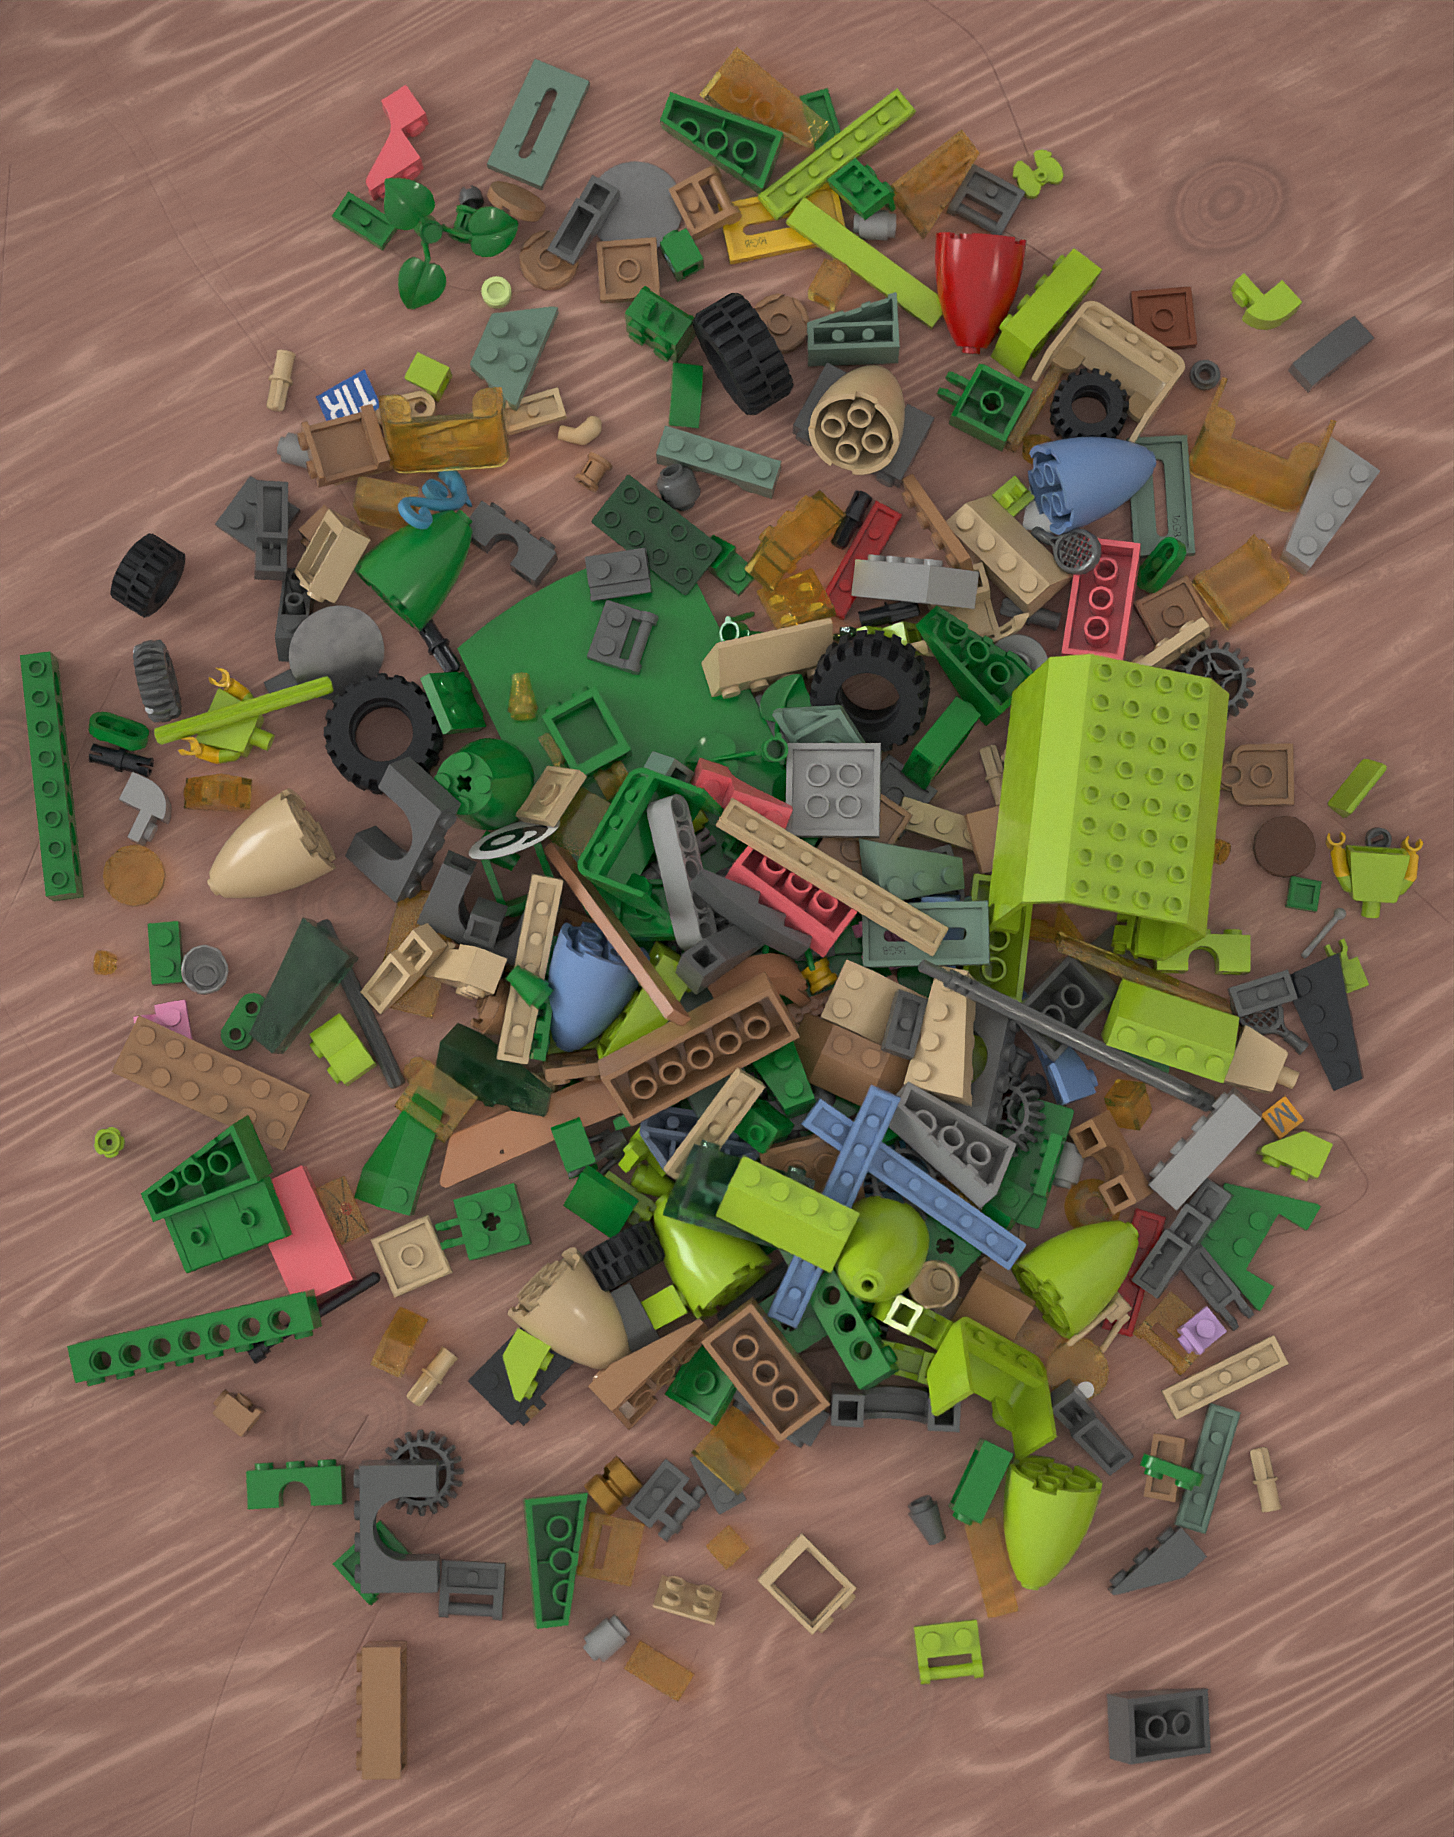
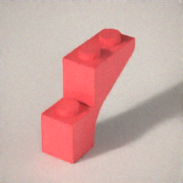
(398, 156)
(724, 786)

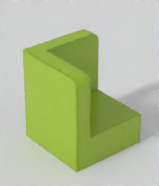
(429, 375)

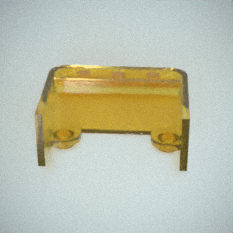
(1249, 469)

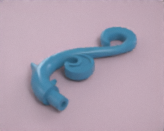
(435, 499)

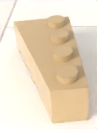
(945, 1045)

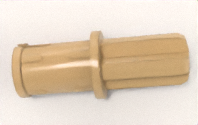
(280, 380)
(994, 770)
(431, 1377)
(1265, 1479)

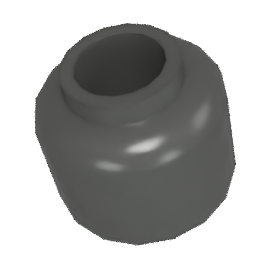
(678, 487)

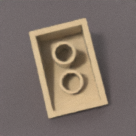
(862, 1001)

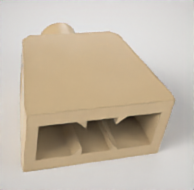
(1259, 1064)

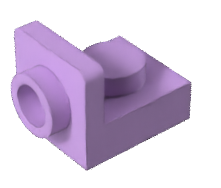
(1200, 1331)

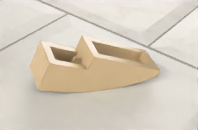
(403, 967)

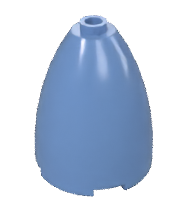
(1086, 478)
(588, 985)

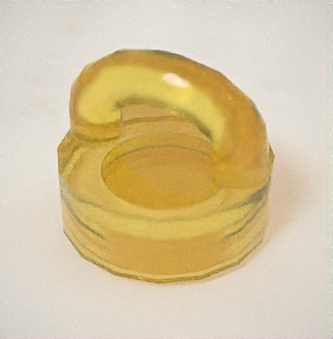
(1031, 441)

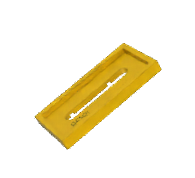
(777, 242)

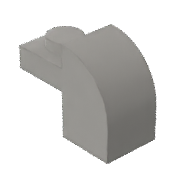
(151, 802)

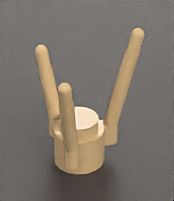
(1115, 1310)

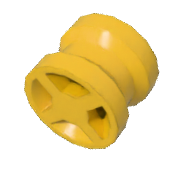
(820, 977)

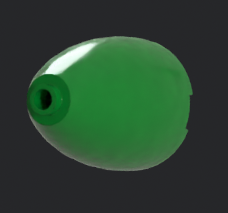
(418, 567)

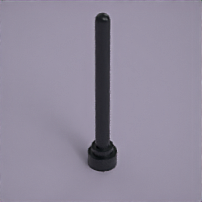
(260, 1350)

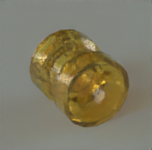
(611, 779)

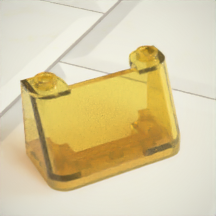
(447, 441)

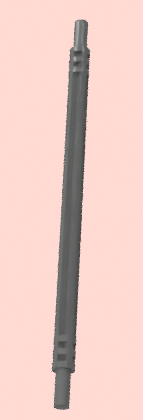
(1069, 1036)

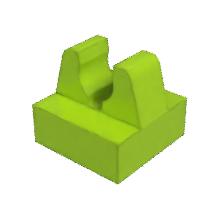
(1013, 496)

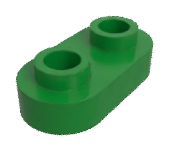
(1161, 564)
(118, 731)
(243, 1021)
(1158, 1467)

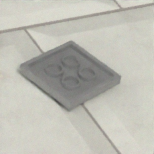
(834, 790)

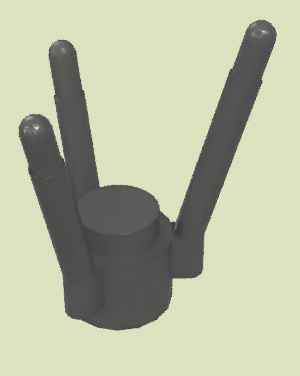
(611, 1147)

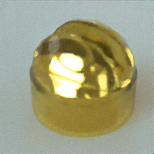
(1221, 851)
(103, 963)

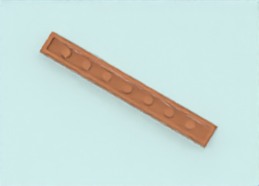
(617, 935)

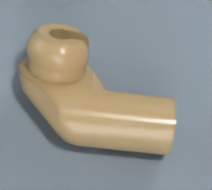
(583, 434)

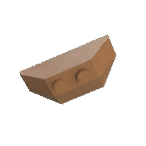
(845, 1061)

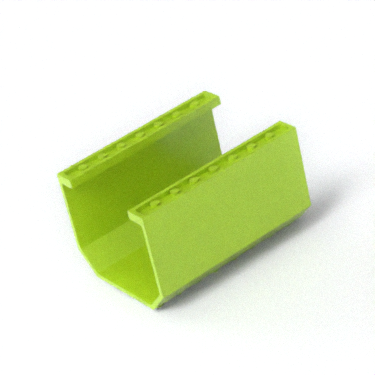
(1111, 797)

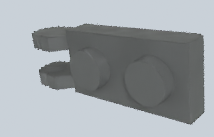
(1214, 1286)

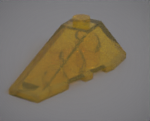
(754, 94)

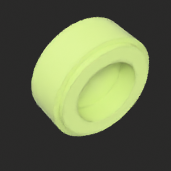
(496, 292)

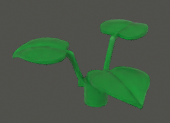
(410, 207)
(721, 748)

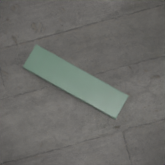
(1210, 1460)

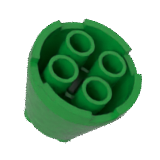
(489, 781)

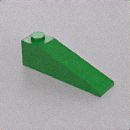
(973, 664)
(399, 1163)

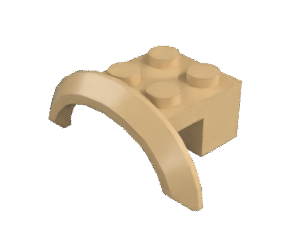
(982, 618)

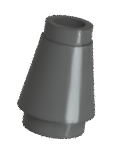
(927, 1518)

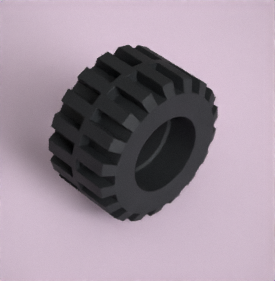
(1094, 386)
(147, 575)
(625, 1255)

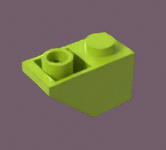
(1299, 1152)
(665, 1306)
(523, 1361)

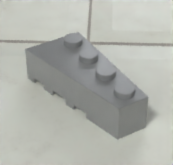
(1327, 503)
(913, 582)
(953, 1143)
(1205, 1148)

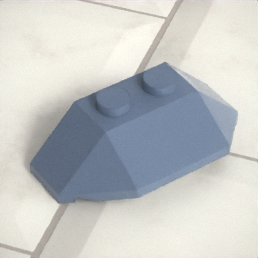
(671, 1126)

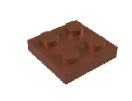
(1166, 316)

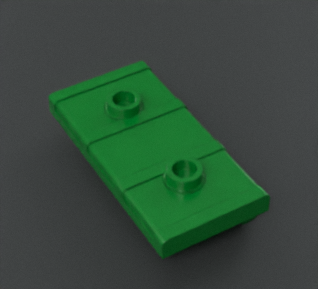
(228, 1225)

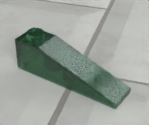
(472, 1062)

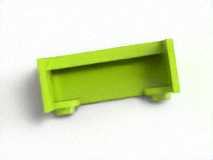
(999, 1371)

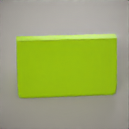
(1356, 787)

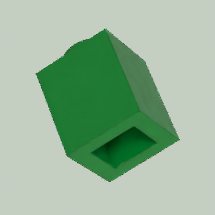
(681, 254)

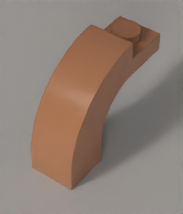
(780, 970)

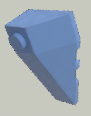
(1067, 1075)

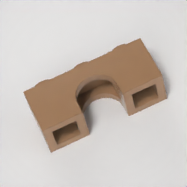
(1123, 1176)

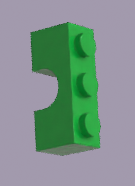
(268, 1483)

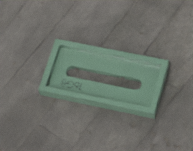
(537, 167)
(1175, 458)
(971, 950)

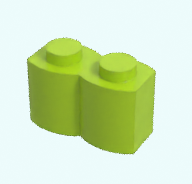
(342, 1050)

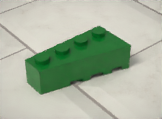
(218, 1168)

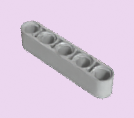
(679, 865)

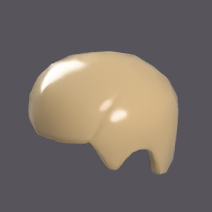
(935, 1285)

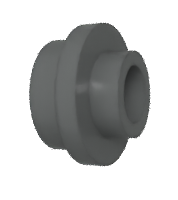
(1205, 366)

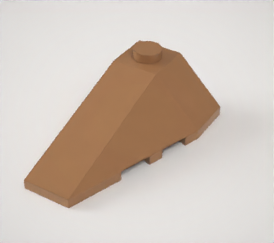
(632, 1382)

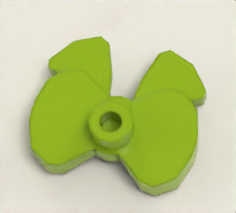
(1047, 172)

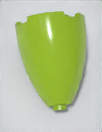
(883, 1250)
(707, 1264)
(1077, 1273)
(1046, 1516)

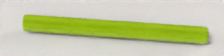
(243, 710)

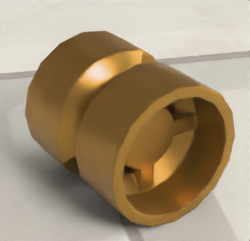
(613, 1485)

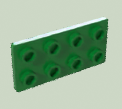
(1038, 1166)

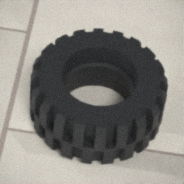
(743, 353)
(885, 658)
(359, 702)

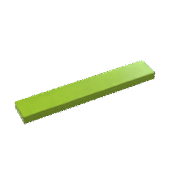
(836, 153)
(866, 262)

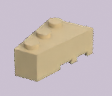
(468, 969)

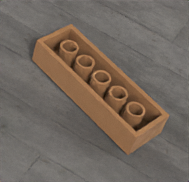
(710, 1046)
(210, 1082)

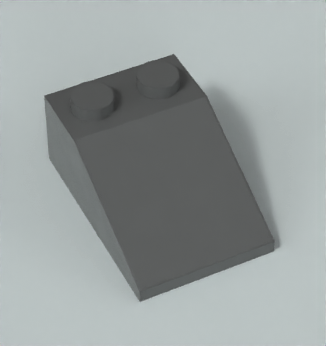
(1067, 995)
(1158, 1724)

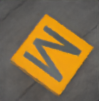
(1282, 1117)

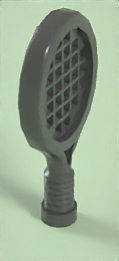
(1059, 542)
(1290, 1037)

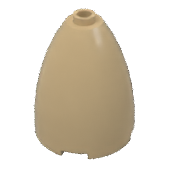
(859, 420)
(272, 851)
(572, 1313)

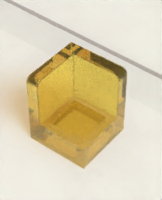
(1128, 1104)

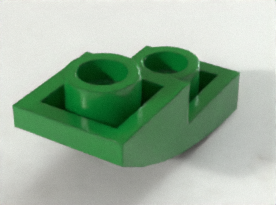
(685, 395)

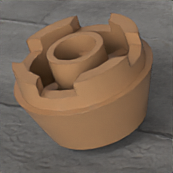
(492, 1010)

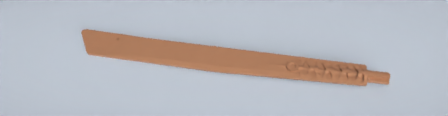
(518, 1133)

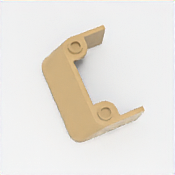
(1112, 344)

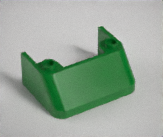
(624, 837)

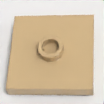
(551, 796)
(411, 1256)

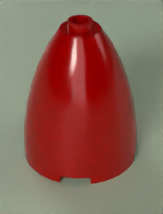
(976, 284)

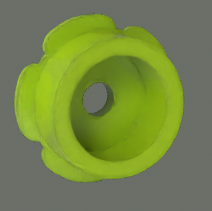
(101, 1142)

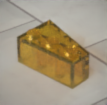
(932, 182)
(793, 538)

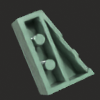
(856, 336)
(910, 871)

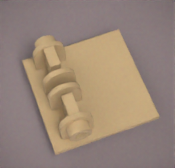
(687, 1599)

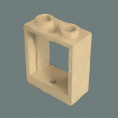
(331, 557)
(783, 1561)

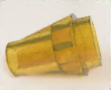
(522, 699)

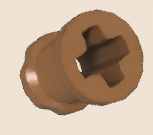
(593, 472)

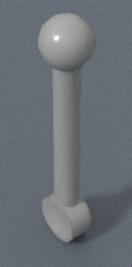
(1339, 914)

